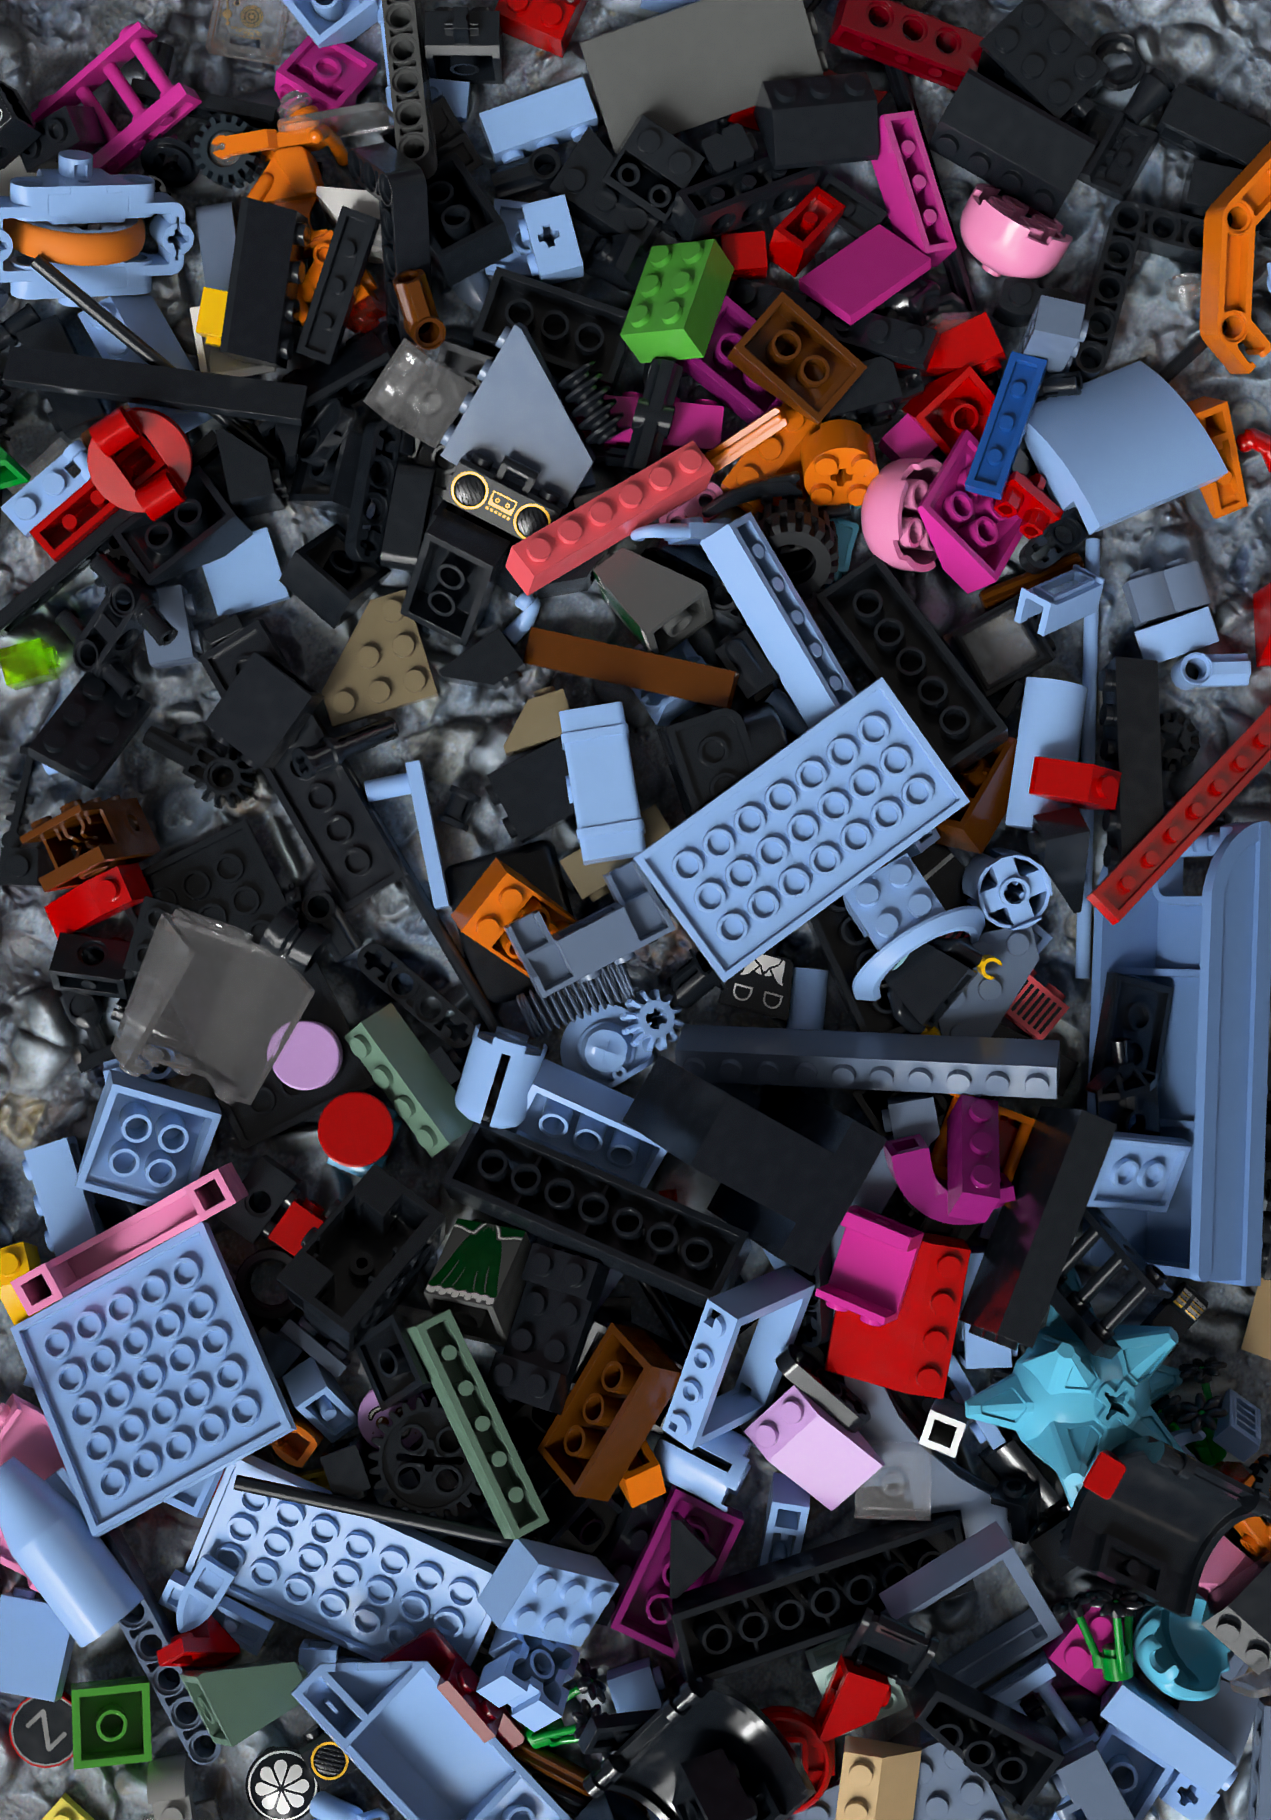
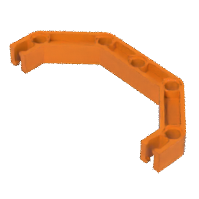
(1230, 266)

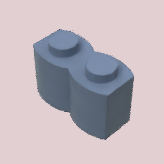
(1166, 592)

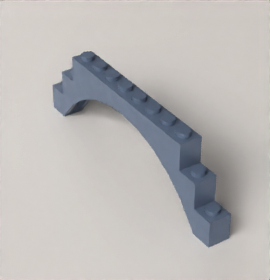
(951, 1485)

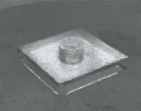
(900, 1487)

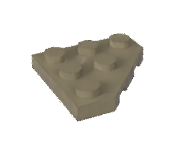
(379, 666)

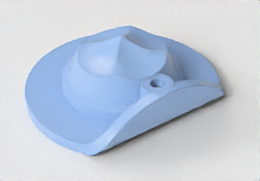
(600, 1050)

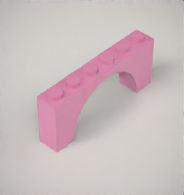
(129, 1238)

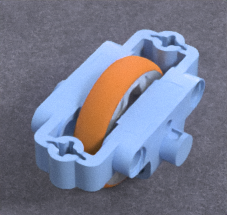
(88, 230)

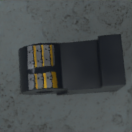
(1178, 1311)

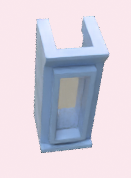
(1061, 599)

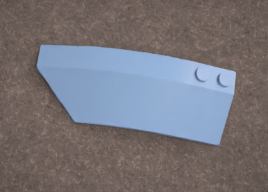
(418, 1745)

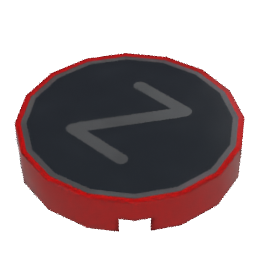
(43, 1731)

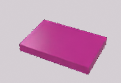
(864, 274)

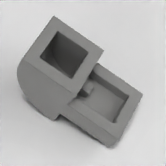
(171, 1787)

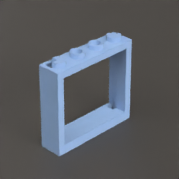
(780, 1304)

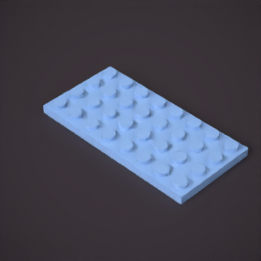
(801, 829)
(339, 1572)

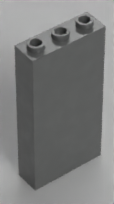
(699, 62)

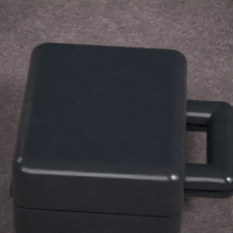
(538, 865)

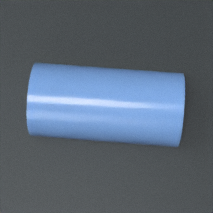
(1047, 728)

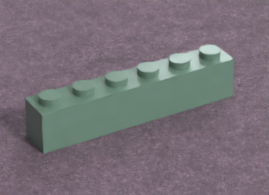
(477, 1425)

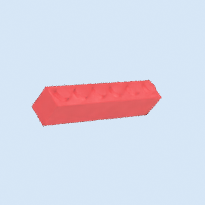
(609, 518)

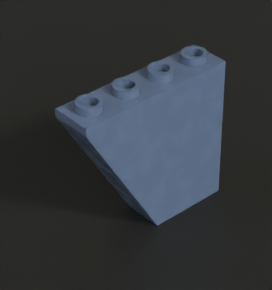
(522, 417)

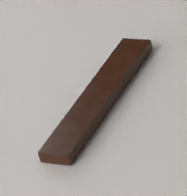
(631, 668)

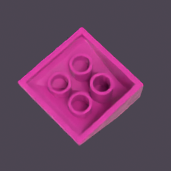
(963, 526)

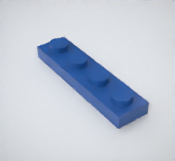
(1006, 425)

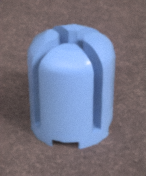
(1016, 875)
(480, 1071)
(702, 1477)

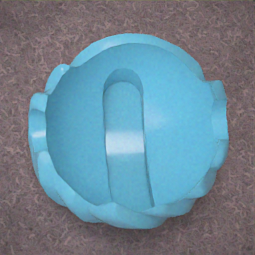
(1180, 1653)

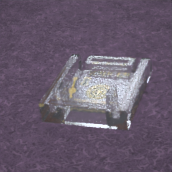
(250, 20)

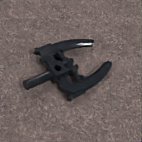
(775, 486)

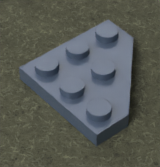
(986, 1001)

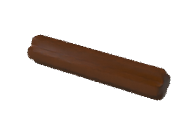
(1001, 592)

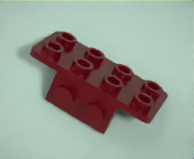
(459, 1687)

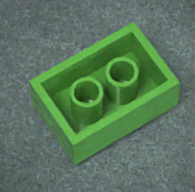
(677, 301)

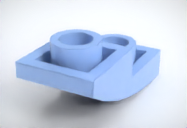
(1177, 635)

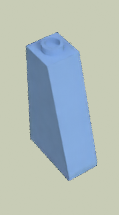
(1168, 1734)

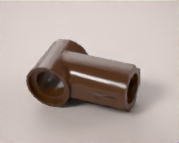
(418, 308)

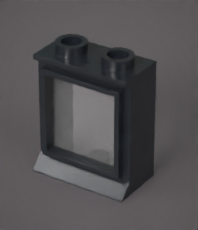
(998, 649)

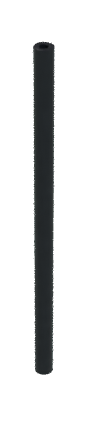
(138, 346)
(372, 1511)

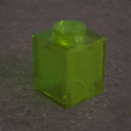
(29, 663)

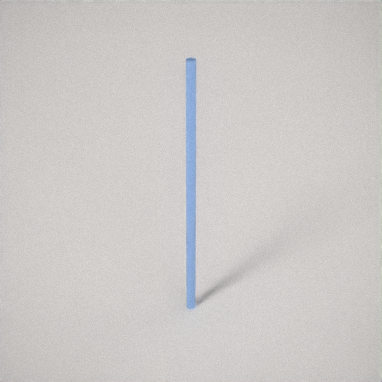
(1087, 755)

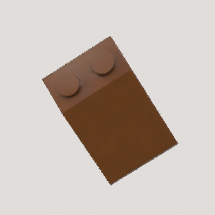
(796, 359)

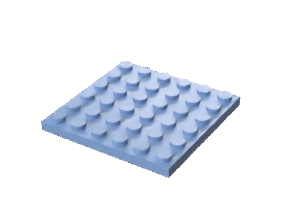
(152, 1379)

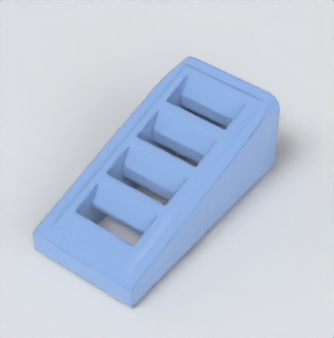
(1241, 1428)

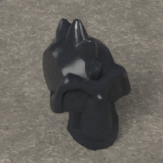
(920, 303)

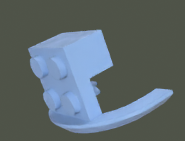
(898, 917)

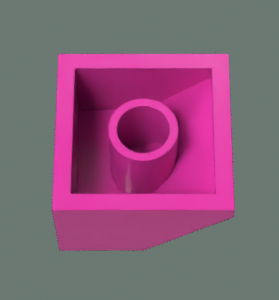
(1072, 1653)

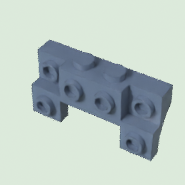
(594, 941)

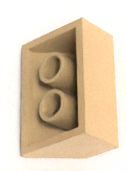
(877, 1780)

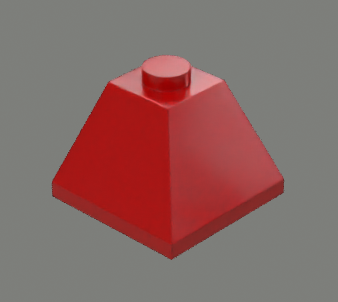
(951, 406)

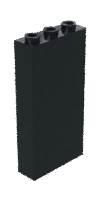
(1037, 1227)

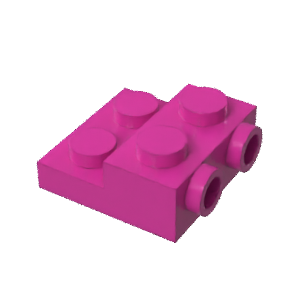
(328, 74)

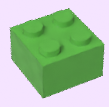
(111, 1722)

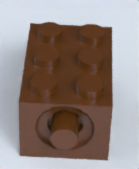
(101, 833)

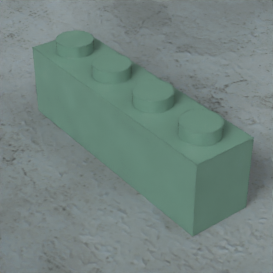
(409, 1079)

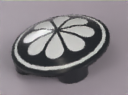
(280, 1784)

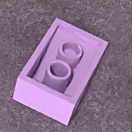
(813, 1448)

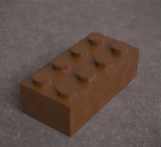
(610, 1412)

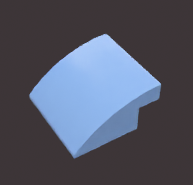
(1120, 447)

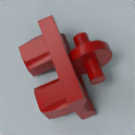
(1027, 499)

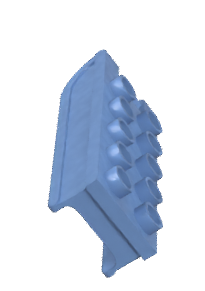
(1213, 1054)

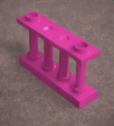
(125, 145)

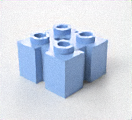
(528, 1677)

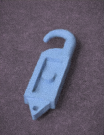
(689, 532)

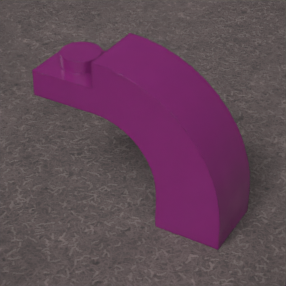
(913, 1172)

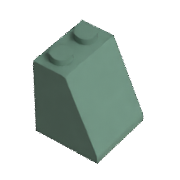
(242, 1697)

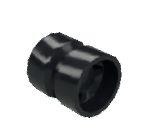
(295, 939)

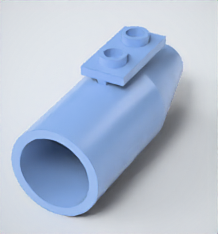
(60, 1555)

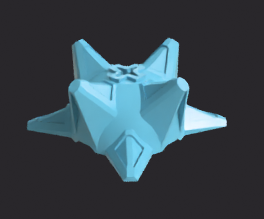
(1079, 1403)

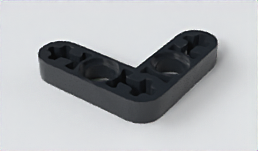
(1070, 519)

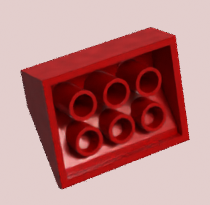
(916, 1347)

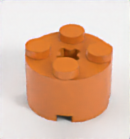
(838, 463)

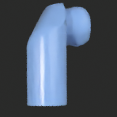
(525, 620)

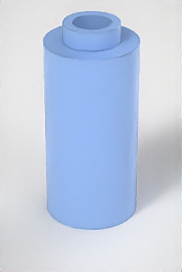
(807, 999)

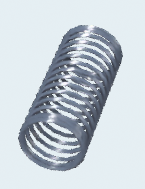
(531, 1021)

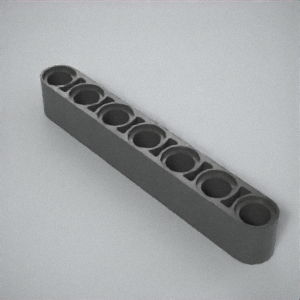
(409, 75)

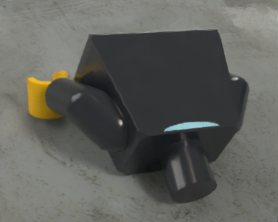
(931, 980)

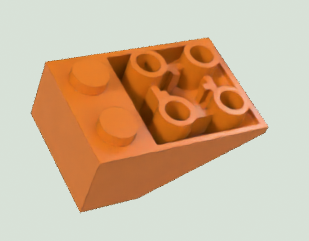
(499, 899)

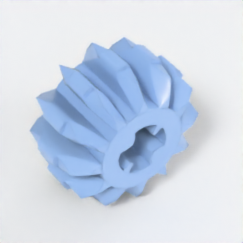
(666, 1023)

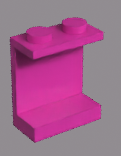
(872, 1266)

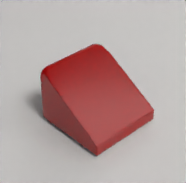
(1105, 1474)

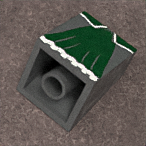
(652, 600)
(480, 1279)

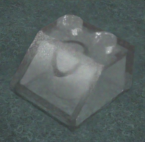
(418, 393)

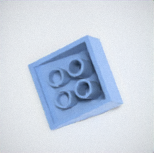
(146, 1140)

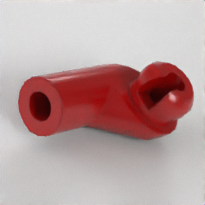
(1258, 441)

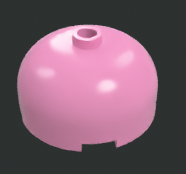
(1006, 239)
(892, 518)

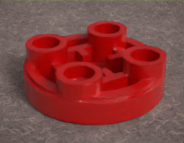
(355, 1129)

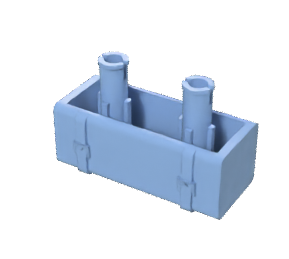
(602, 783)

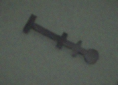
(11, 838)

